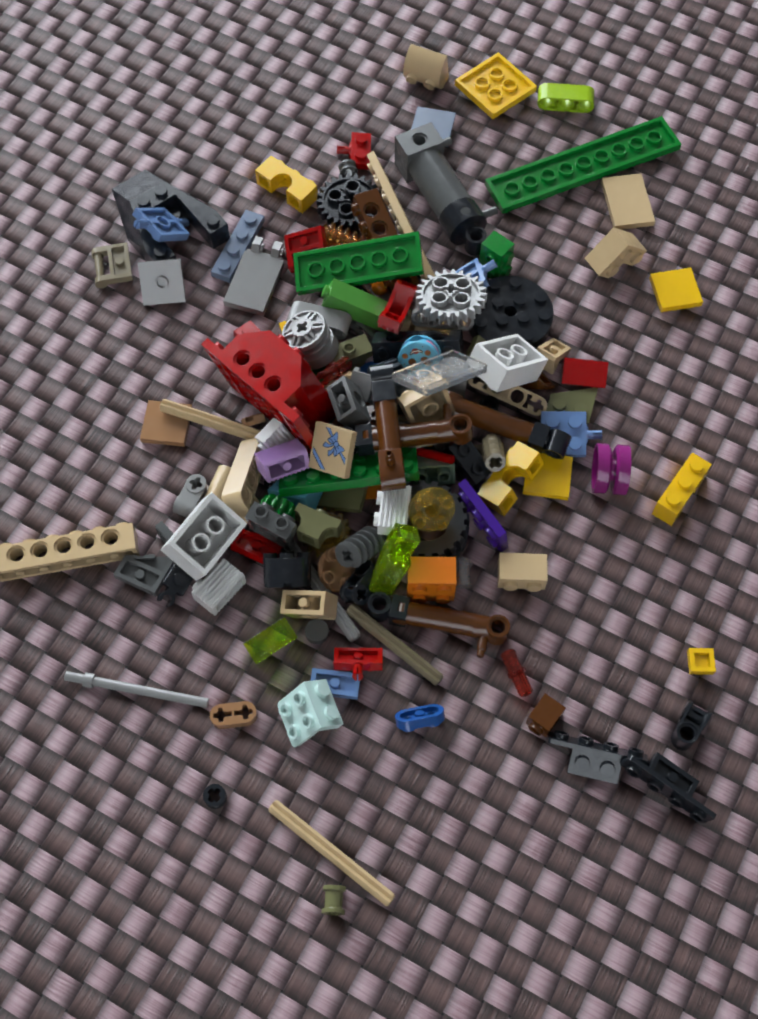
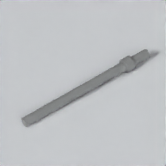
(90, 680)

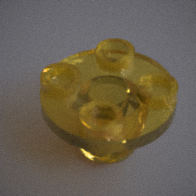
(431, 509)

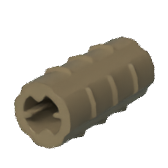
(493, 452)

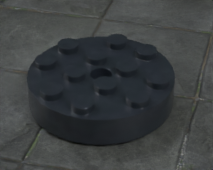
(527, 308)

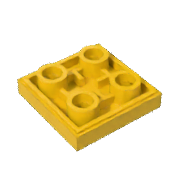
(676, 289)
(552, 479)

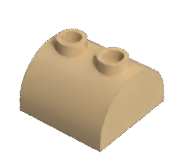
(426, 67)
(422, 408)

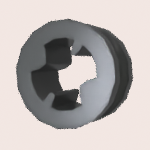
(347, 166)

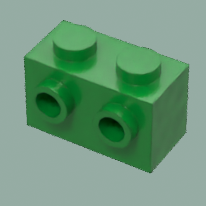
(499, 249)

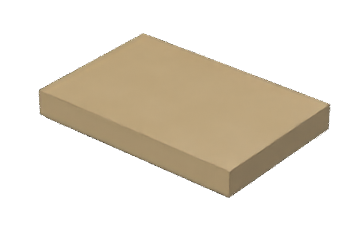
(628, 201)

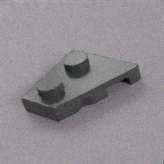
(144, 572)

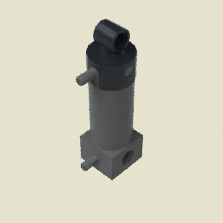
(422, 160)

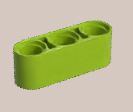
(566, 97)

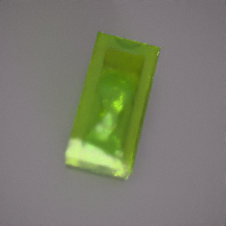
(270, 640)

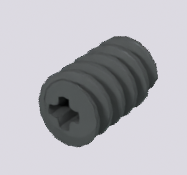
(359, 547)

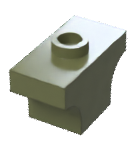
(357, 349)
(315, 525)

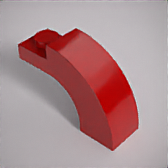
(398, 306)

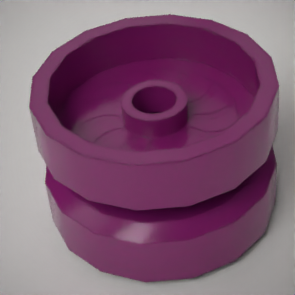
(611, 469)

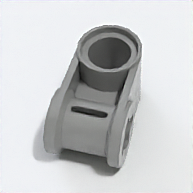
(190, 498)

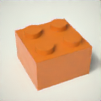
(432, 579)

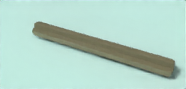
(394, 644)

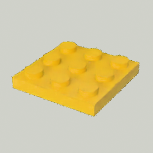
(495, 85)

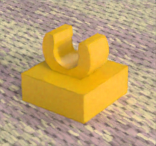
(701, 661)

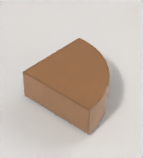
(253, 420)

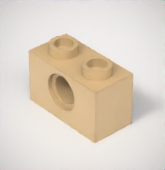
(309, 604)

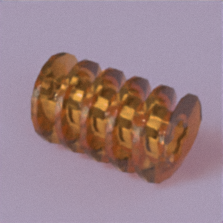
(337, 237)

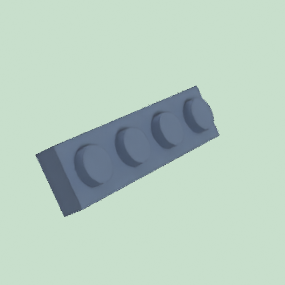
(239, 241)

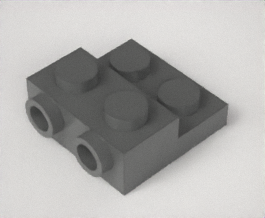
(271, 525)

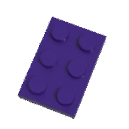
(483, 517)

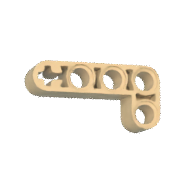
(242, 479)

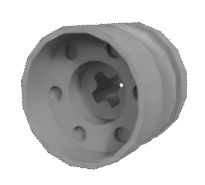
(313, 337)

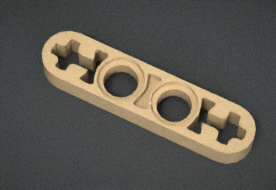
(505, 396)

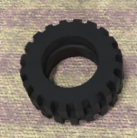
(456, 533)

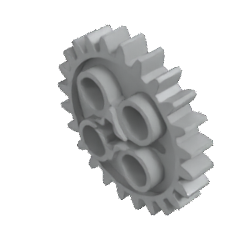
(450, 296)

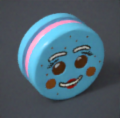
(417, 349)

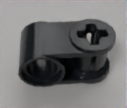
(360, 583)
(692, 723)

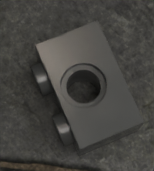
(348, 403)

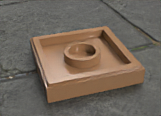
(163, 427)

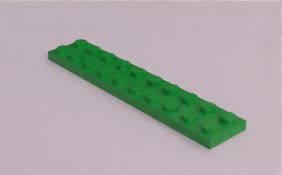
(582, 164)

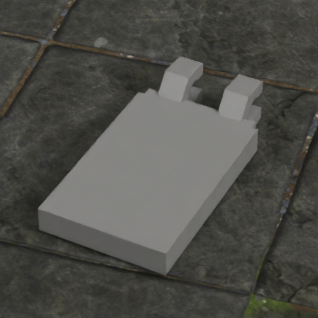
(255, 278)

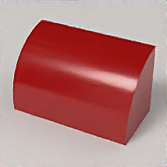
(584, 372)

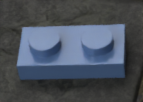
(339, 682)

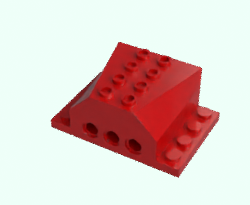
(274, 381)

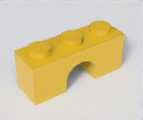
(275, 174)
(520, 462)
(681, 489)

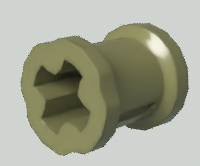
(333, 900)

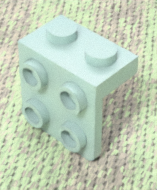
(308, 711)

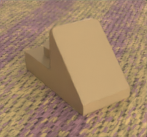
(554, 352)

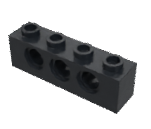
(388, 344)

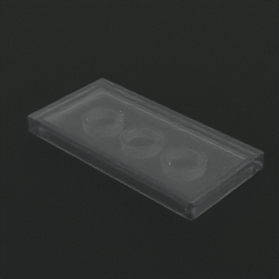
(439, 372)

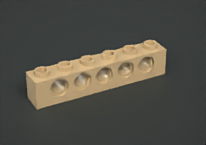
(75, 558)

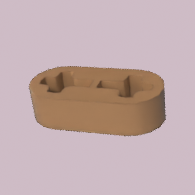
(234, 720)

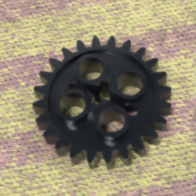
(336, 200)

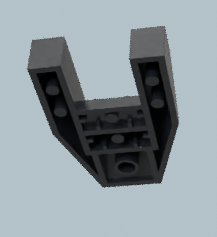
(151, 191)

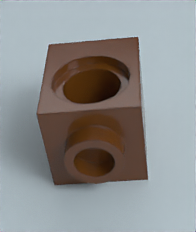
(545, 716)

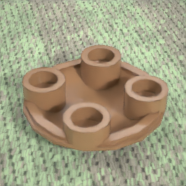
(331, 572)

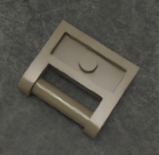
(119, 264)

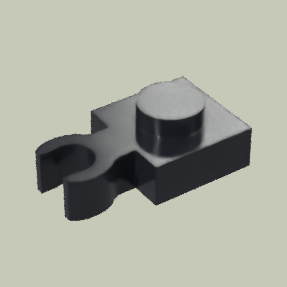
(176, 582)

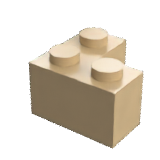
(613, 251)

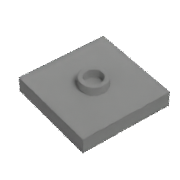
(162, 282)

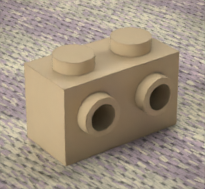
(522, 571)

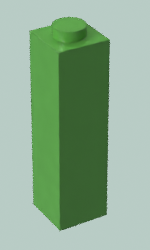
(356, 302)

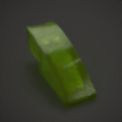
(394, 558)

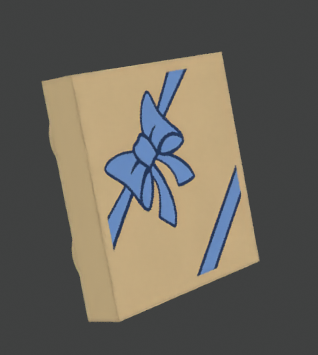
(332, 449)

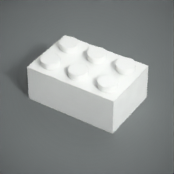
(509, 362)
(203, 536)

